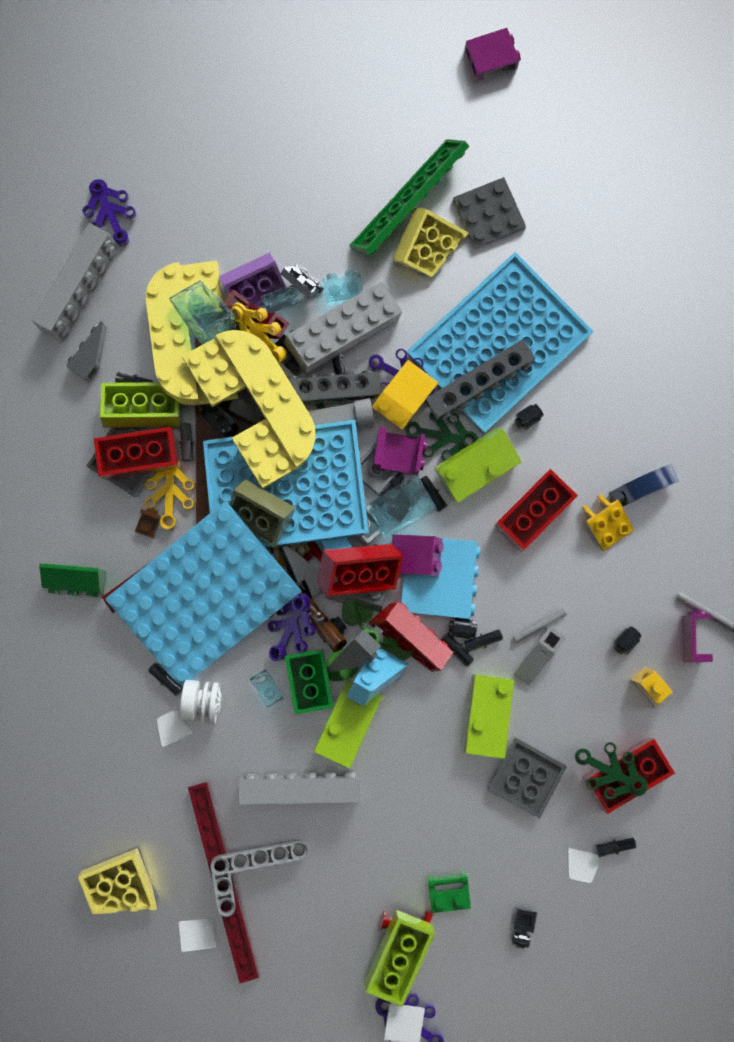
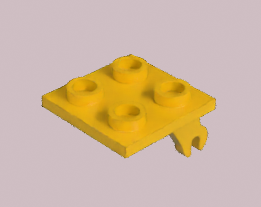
(609, 524)

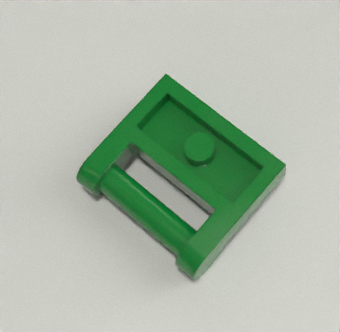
(451, 898)

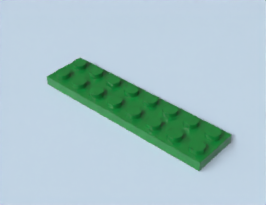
(409, 195)

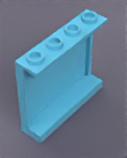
(450, 592)

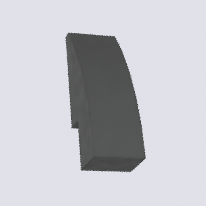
(300, 570)

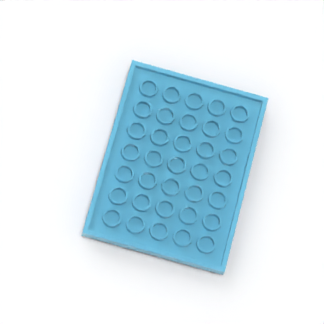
(493, 317)
(323, 490)
(203, 594)

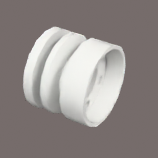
(200, 701)

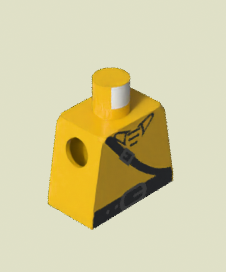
(651, 686)

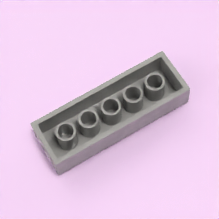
(74, 282)
(343, 327)
(299, 789)

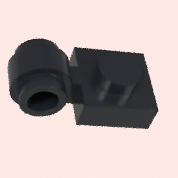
(524, 922)

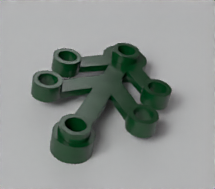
(444, 435)
(614, 773)

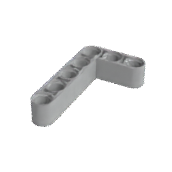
(269, 860)

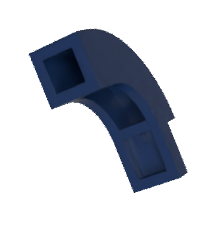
(645, 485)

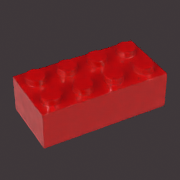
(136, 453)
(536, 510)
(359, 570)
(650, 765)

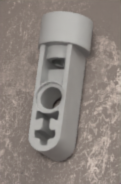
(359, 411)

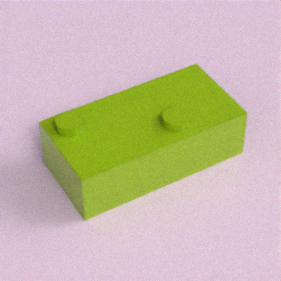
(137, 406)
(477, 464)
(489, 716)
(346, 728)
(399, 958)

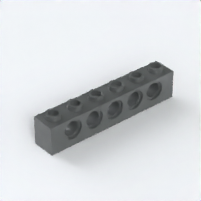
(518, 351)
(368, 378)

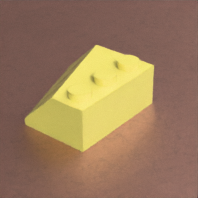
(427, 242)
(118, 885)

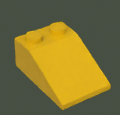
(405, 394)

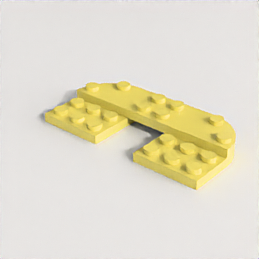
(169, 332)
(244, 361)

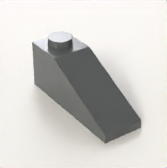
(359, 651)

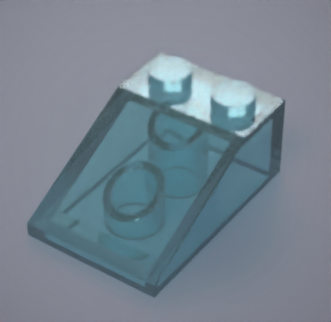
(203, 312)
(401, 506)

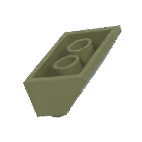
(262, 512)

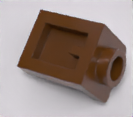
(148, 523)

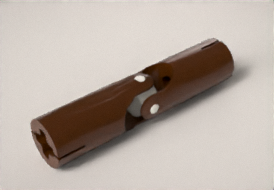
(326, 630)

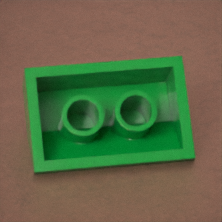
(72, 579)
(309, 681)

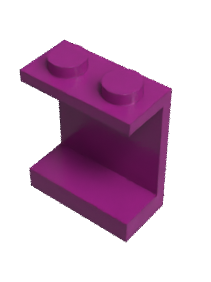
(491, 52)
(399, 452)
(419, 553)
(689, 637)

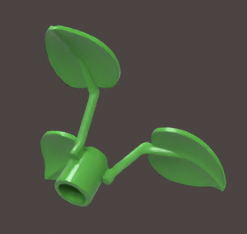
(354, 614)

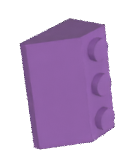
(254, 279)

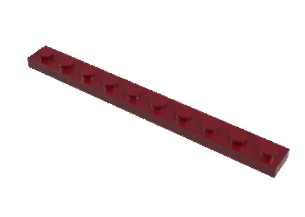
(213, 846)

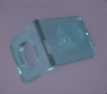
(267, 688)

